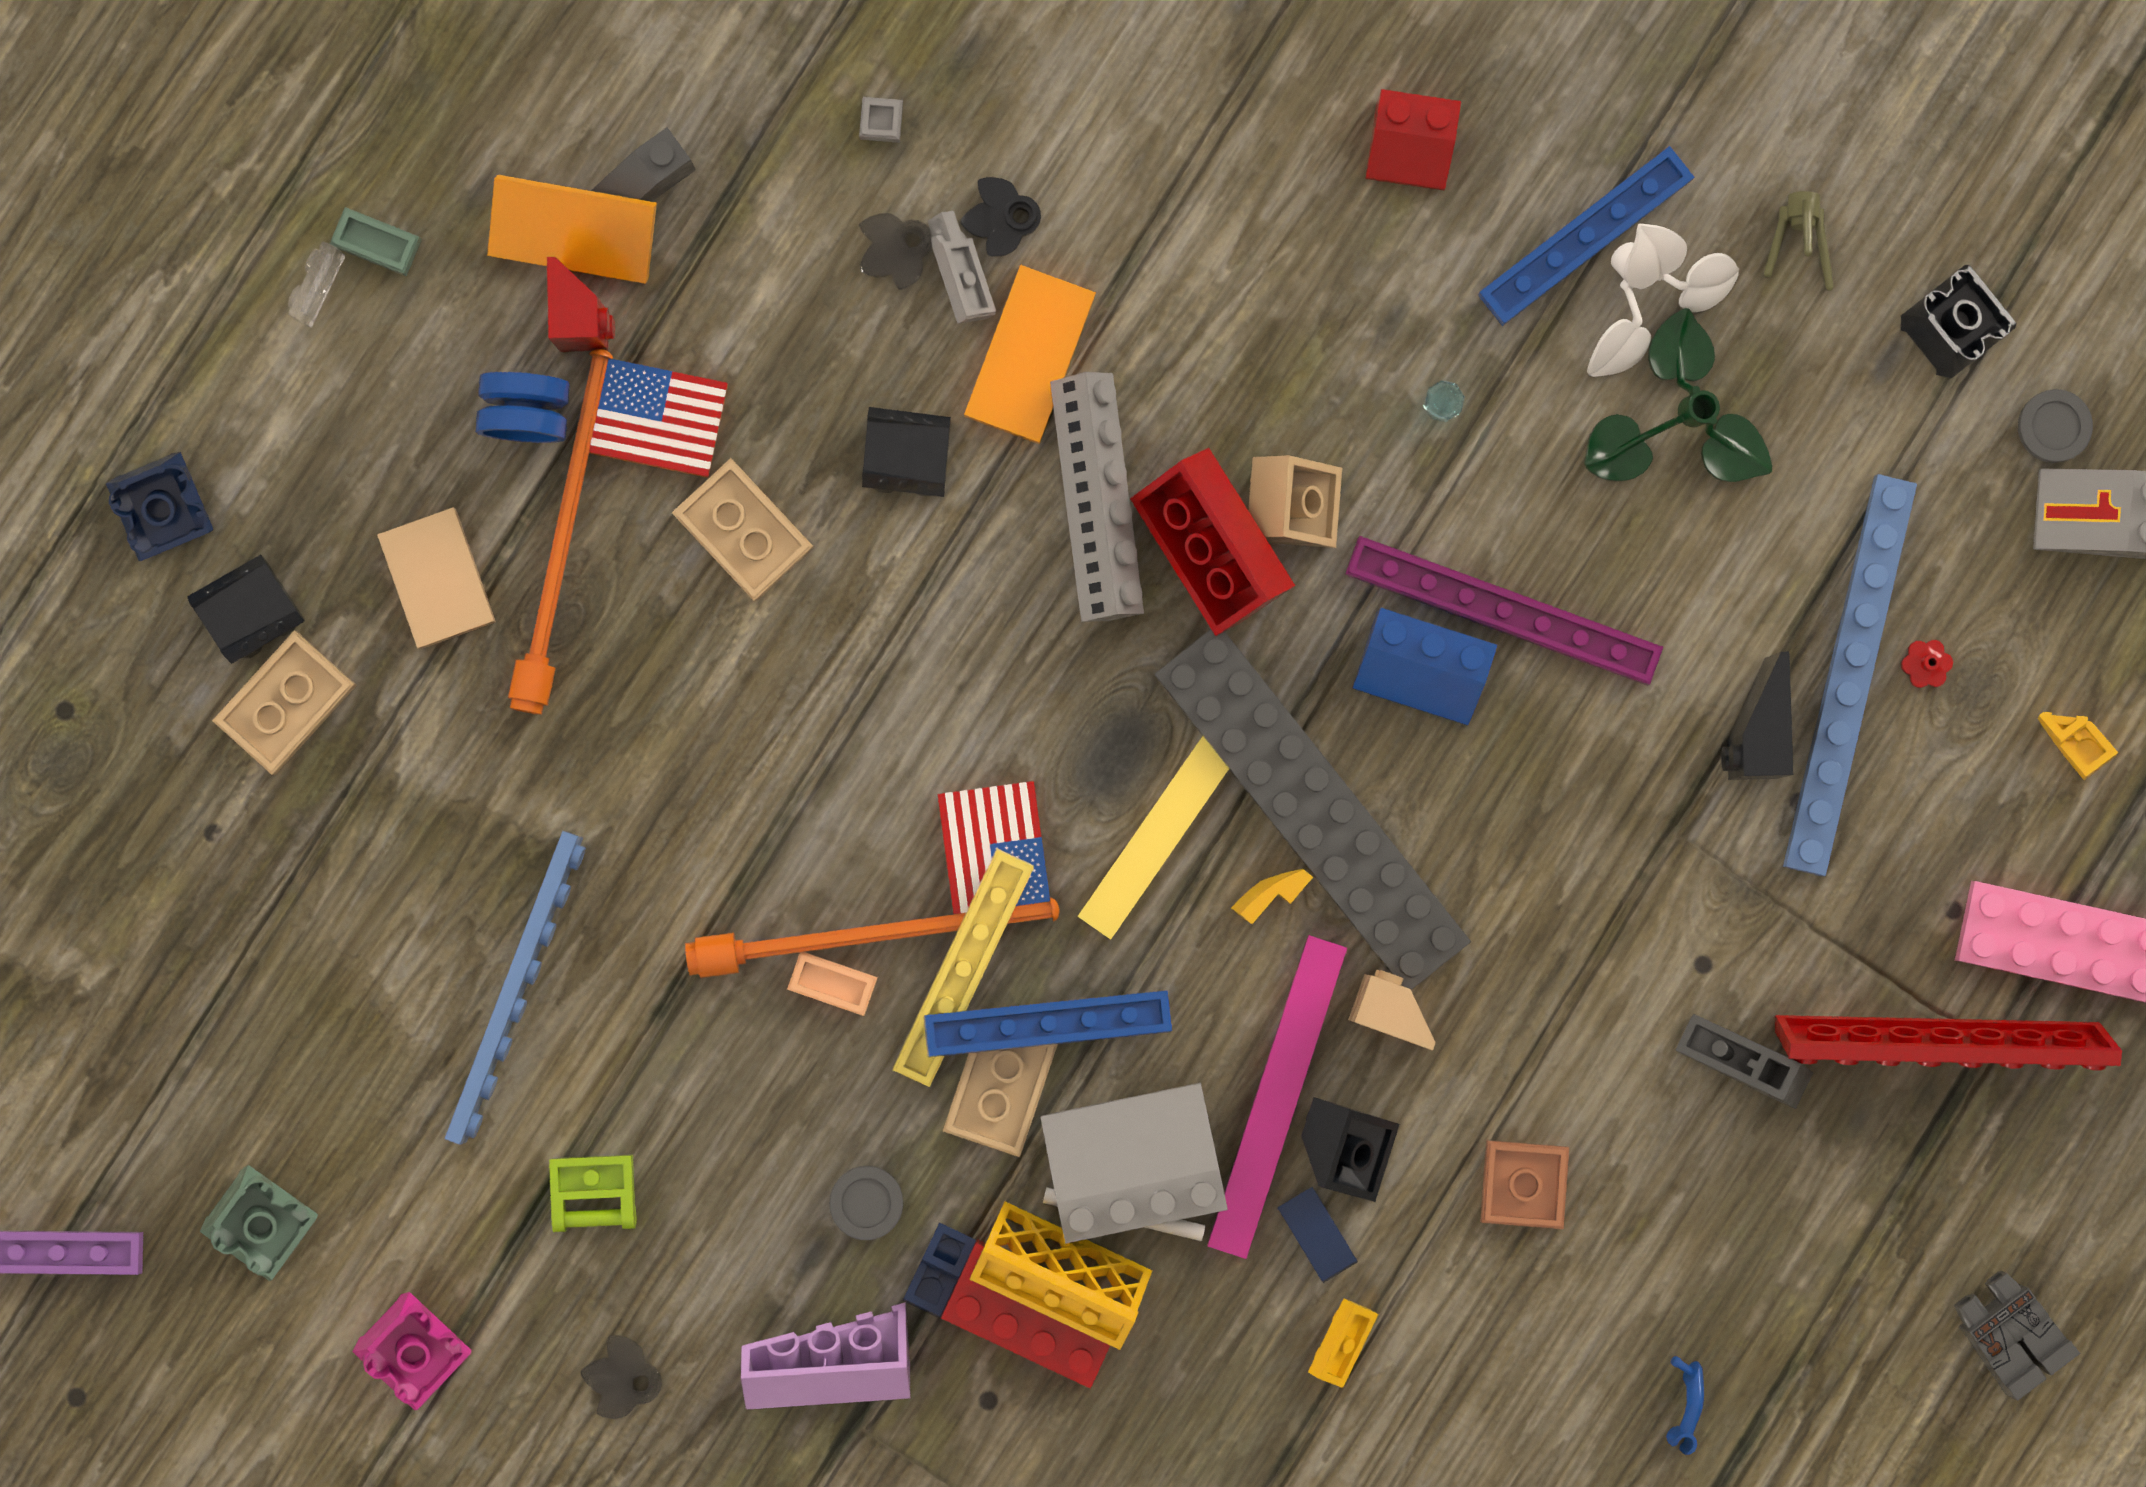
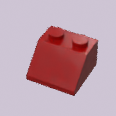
(1413, 139)
(575, 313)

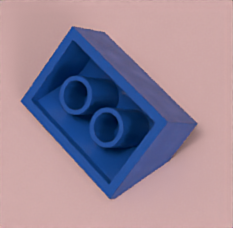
(1424, 666)

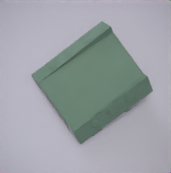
(258, 1223)

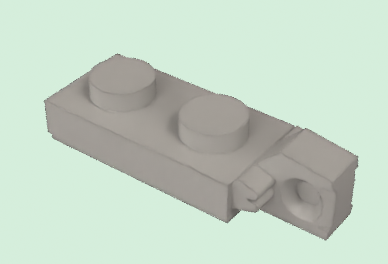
(960, 270)

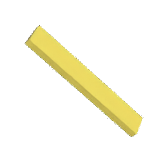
(1154, 840)
(966, 958)

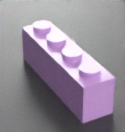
(830, 1364)

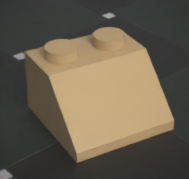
(1295, 500)
(1390, 1009)

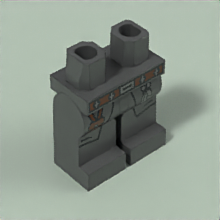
(2012, 1320)

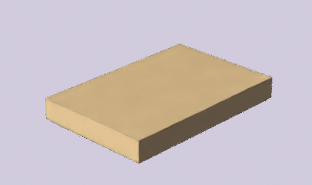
(742, 530)
(436, 578)
(284, 703)
(999, 1096)

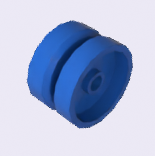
(522, 407)

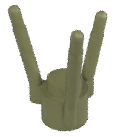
(1804, 215)

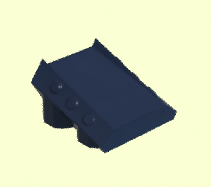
(158, 506)

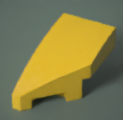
(2079, 742)
(1257, 899)

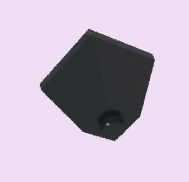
(1348, 1148)

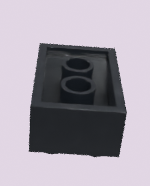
(1762, 733)

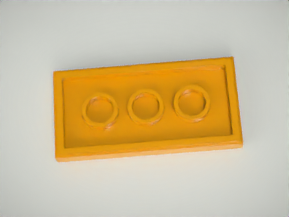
(577, 226)
(1028, 352)

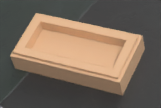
(832, 983)

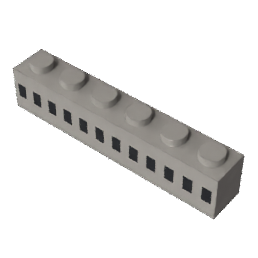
(1097, 497)

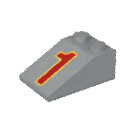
(2091, 512)

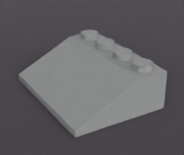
(1133, 1163)

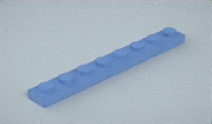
(510, 1004)

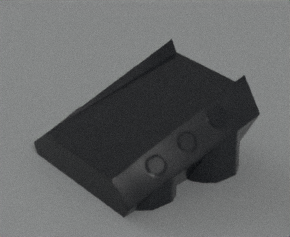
(1957, 322)
(906, 452)
(246, 609)

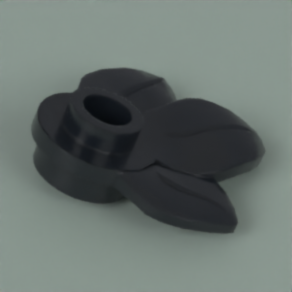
(995, 215)

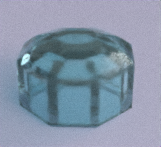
(1444, 401)

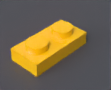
(1342, 1343)

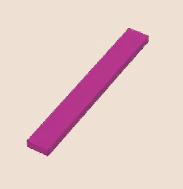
(1277, 1096)

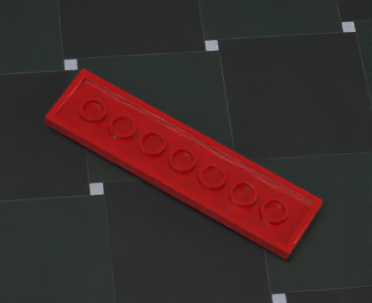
(1947, 1040)

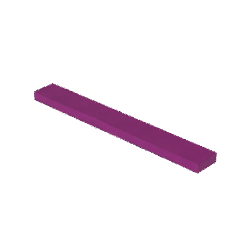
(1504, 610)

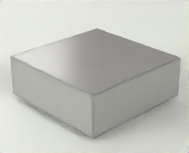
(881, 119)

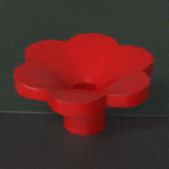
(1918, 666)

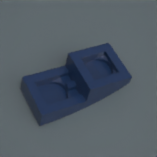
(1317, 1234)
(939, 1270)

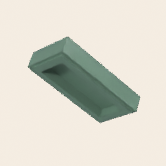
(375, 241)

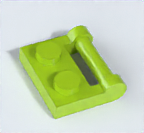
(592, 1179)

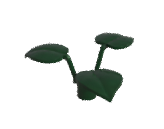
(1682, 352)

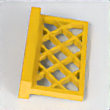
(1053, 1289)

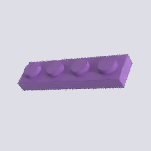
(71, 1252)

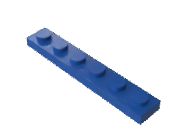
(1586, 236)
(1047, 1023)

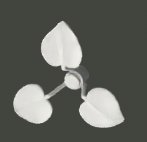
(1641, 264)

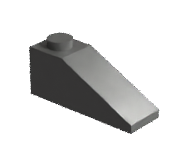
(649, 169)
(1745, 1061)

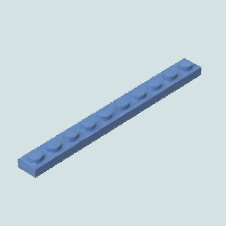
(1850, 675)

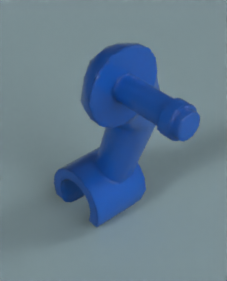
(1695, 1400)

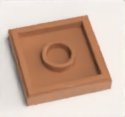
(1524, 1184)

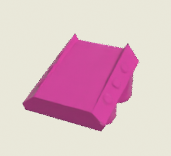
(410, 1351)

